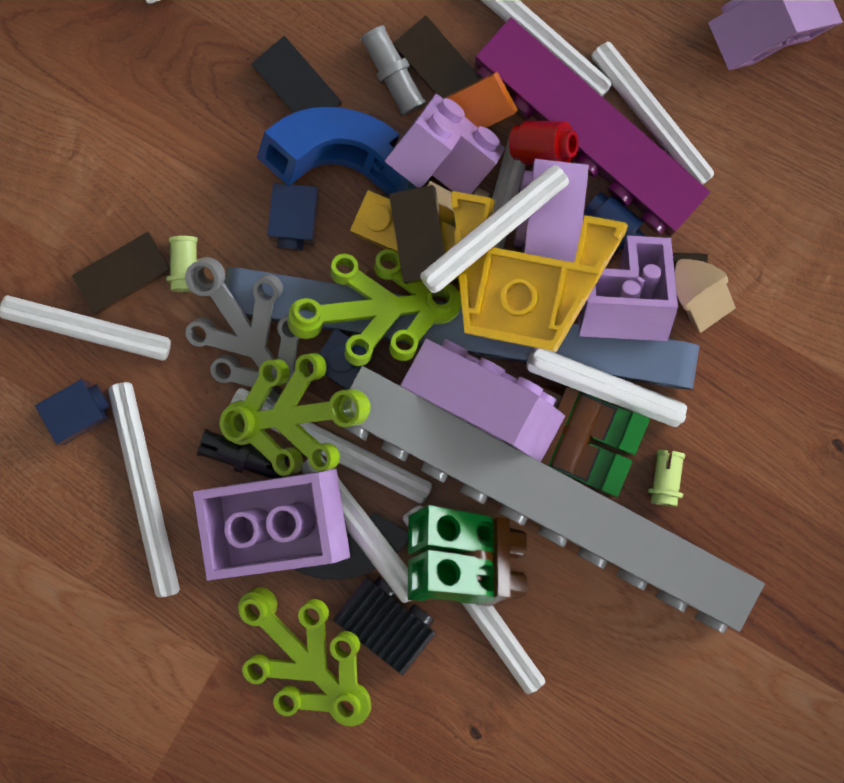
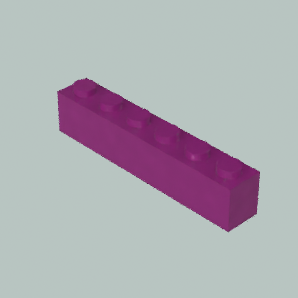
(607, 140)

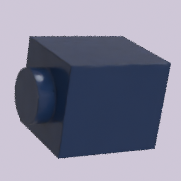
(293, 216)
(337, 366)
(74, 411)

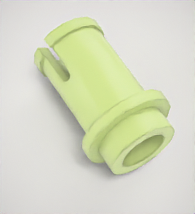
(182, 254)
(667, 481)

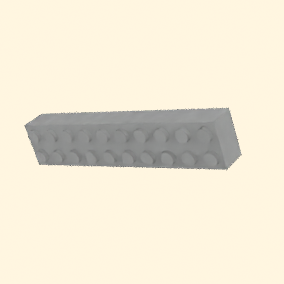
(557, 504)

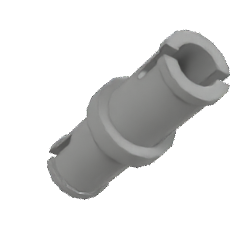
(392, 70)

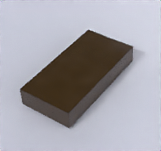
(435, 59)
(417, 230)
(121, 273)

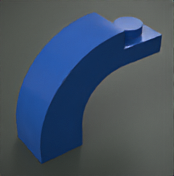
(332, 137)

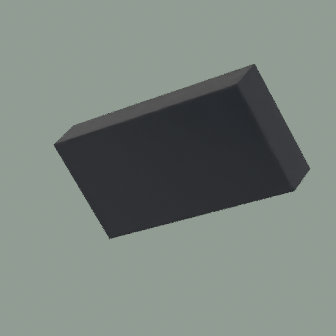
(293, 78)

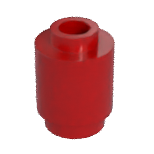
(543, 141)

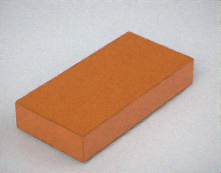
(484, 101)

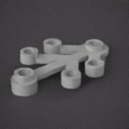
(248, 338)

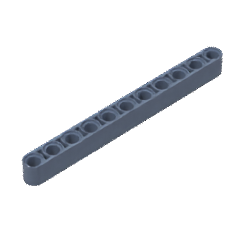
(642, 361)

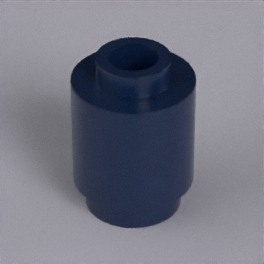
(613, 209)

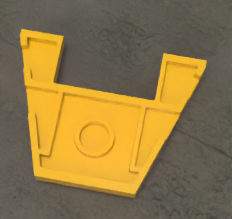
(527, 295)

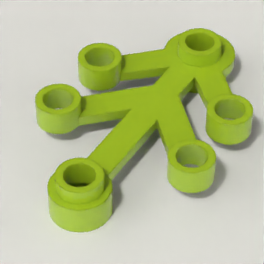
(381, 307)
(288, 416)
(308, 662)

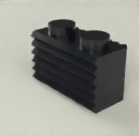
(386, 624)

